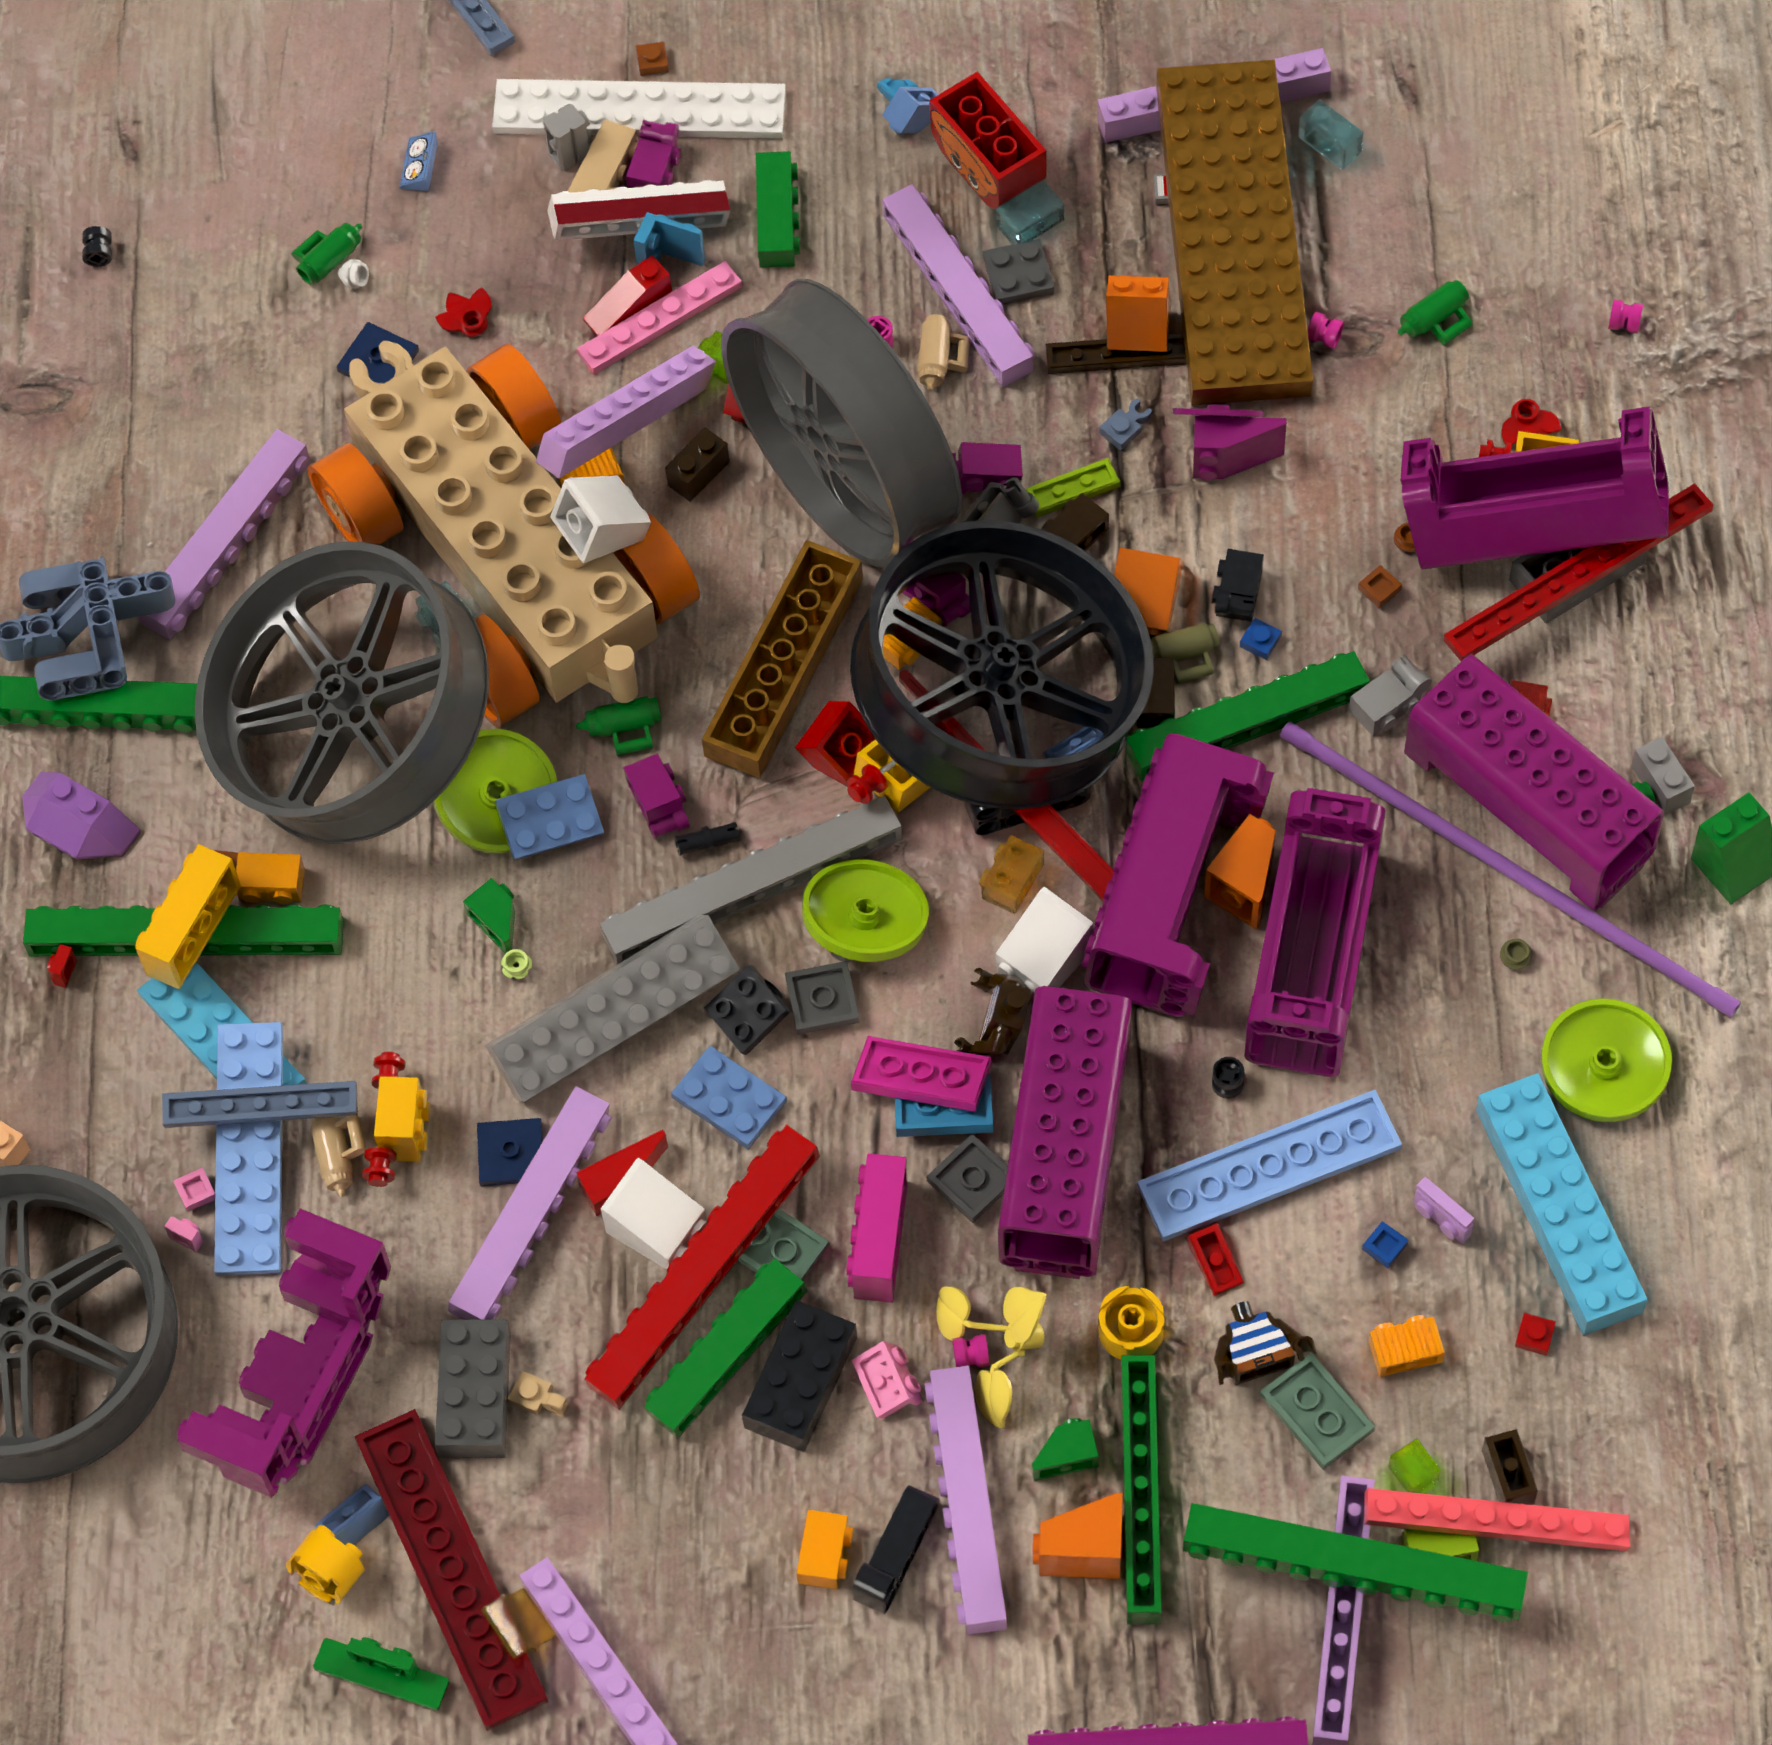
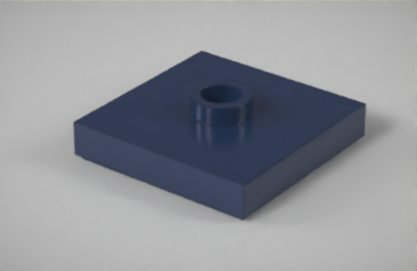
(367, 349)
(507, 1149)

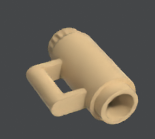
(934, 351)
(333, 1151)

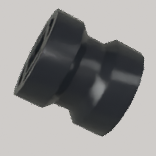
(97, 243)
(1228, 1070)

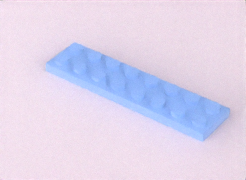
(248, 1156)
(1269, 1165)

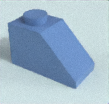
(909, 109)

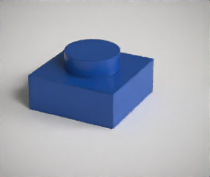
(1260, 638)
(1385, 1244)

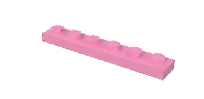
(659, 317)

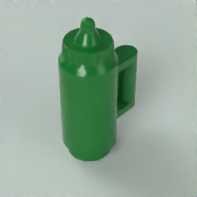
(323, 252)
(1436, 308)
(622, 718)

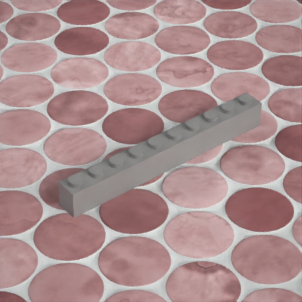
(754, 878)

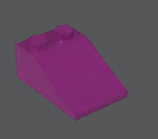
(1235, 444)

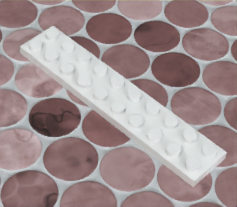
(697, 107)

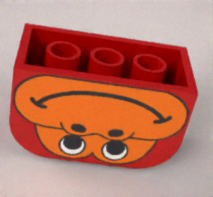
(986, 141)

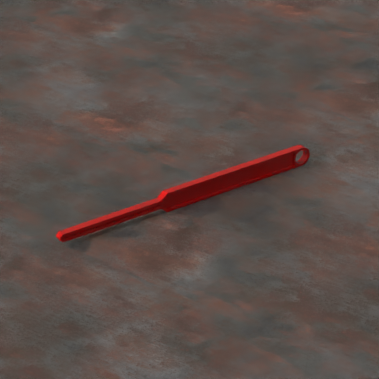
(1043, 820)

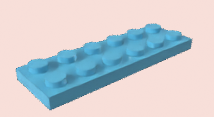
(195, 1016)

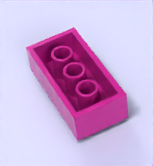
(878, 1227)

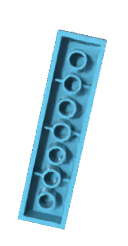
(1561, 1204)

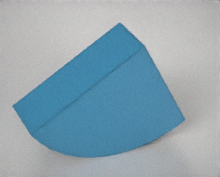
(889, 87)

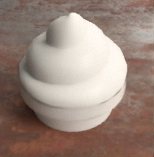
(354, 274)

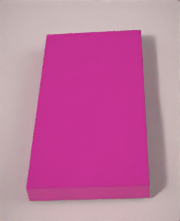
(921, 1073)

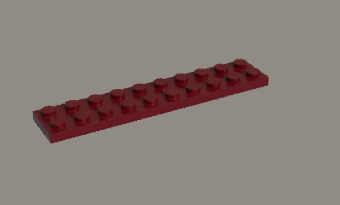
(448, 1567)

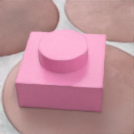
(195, 1189)
(184, 1233)

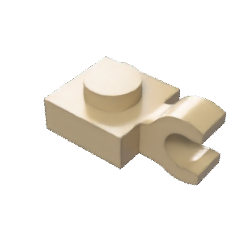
(534, 1394)

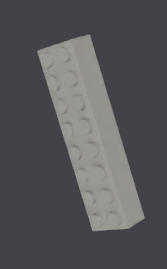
(612, 1007)

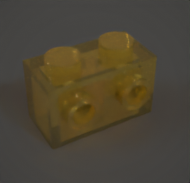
(1011, 874)

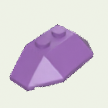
(76, 818)

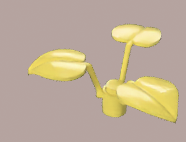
(1022, 1311)

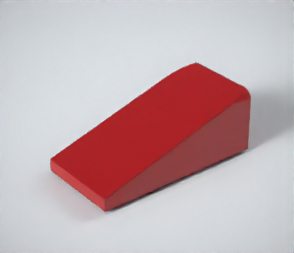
(1214, 1259)

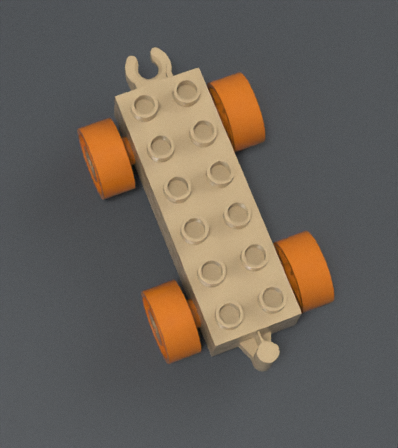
(464, 473)

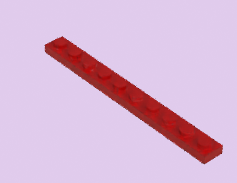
(1567, 580)

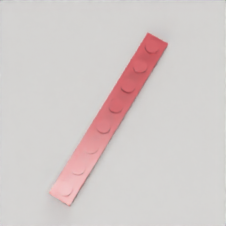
(1496, 1519)

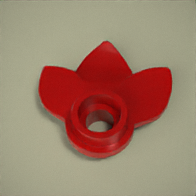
(464, 311)
(1539, 422)

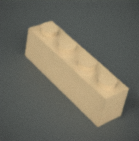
(606, 159)

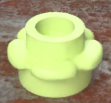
(512, 957)

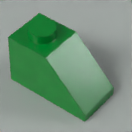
(493, 912)
(1067, 1451)

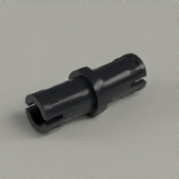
(707, 838)

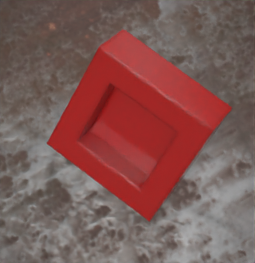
(62, 965)
(1535, 1334)

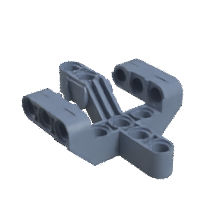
(84, 600)

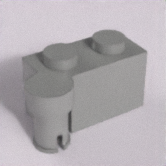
(1389, 696)

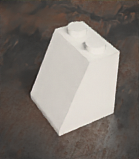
(598, 516)
(1045, 943)
(652, 1215)

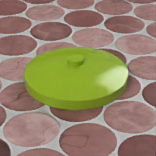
(496, 768)
(865, 910)
(1606, 1060)

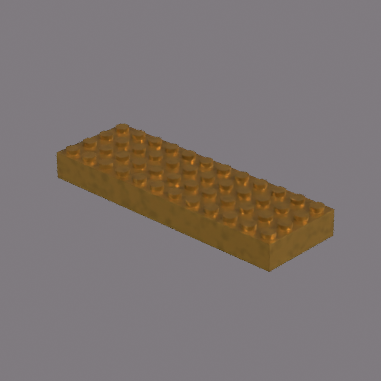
(1233, 232)

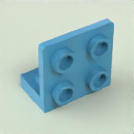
(664, 236)

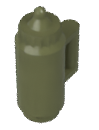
(1187, 644)

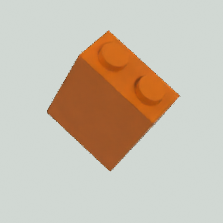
(1138, 313)
(1152, 585)
(1242, 871)
(1082, 1541)

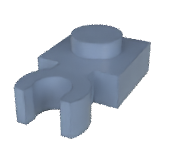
(1125, 427)

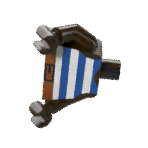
(1003, 1015)
(1257, 1346)

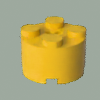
(1131, 1306)
(326, 1565)

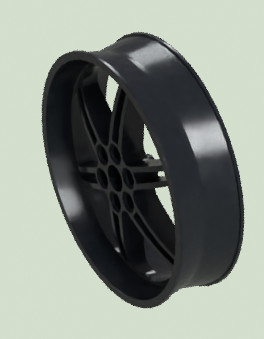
(1000, 670)

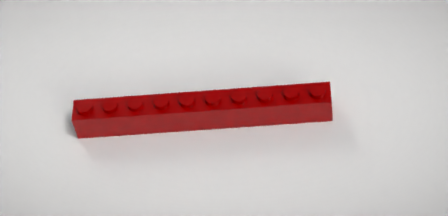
(701, 1267)

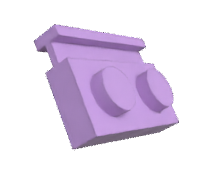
(1451, 1217)

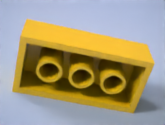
(187, 916)

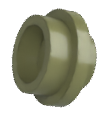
(1516, 954)

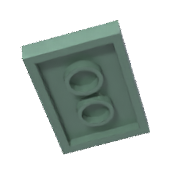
(787, 1242)
(1317, 1411)

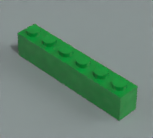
(725, 1348)

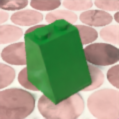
(1735, 848)

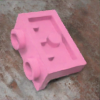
(887, 1379)

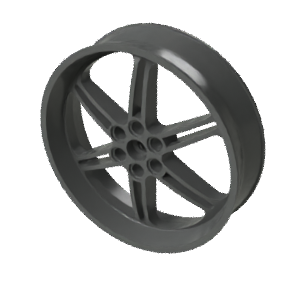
(841, 422)
(346, 696)
(147, 1370)

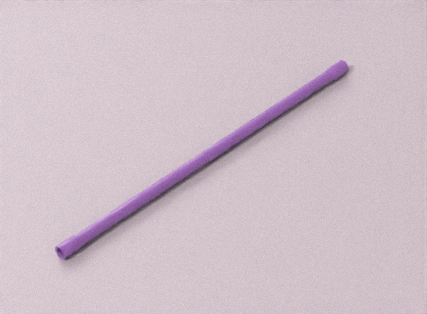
(1712, 995)

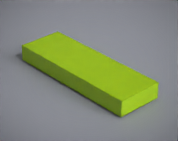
(1090, 480)

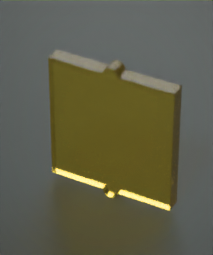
(518, 1623)

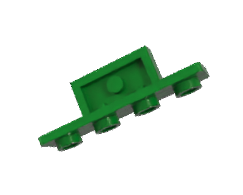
(381, 1670)

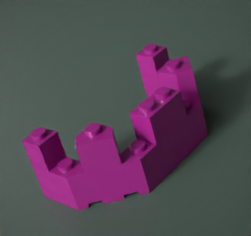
(298, 1381)

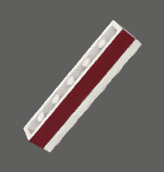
(624, 209)

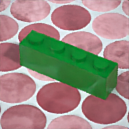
(775, 209)

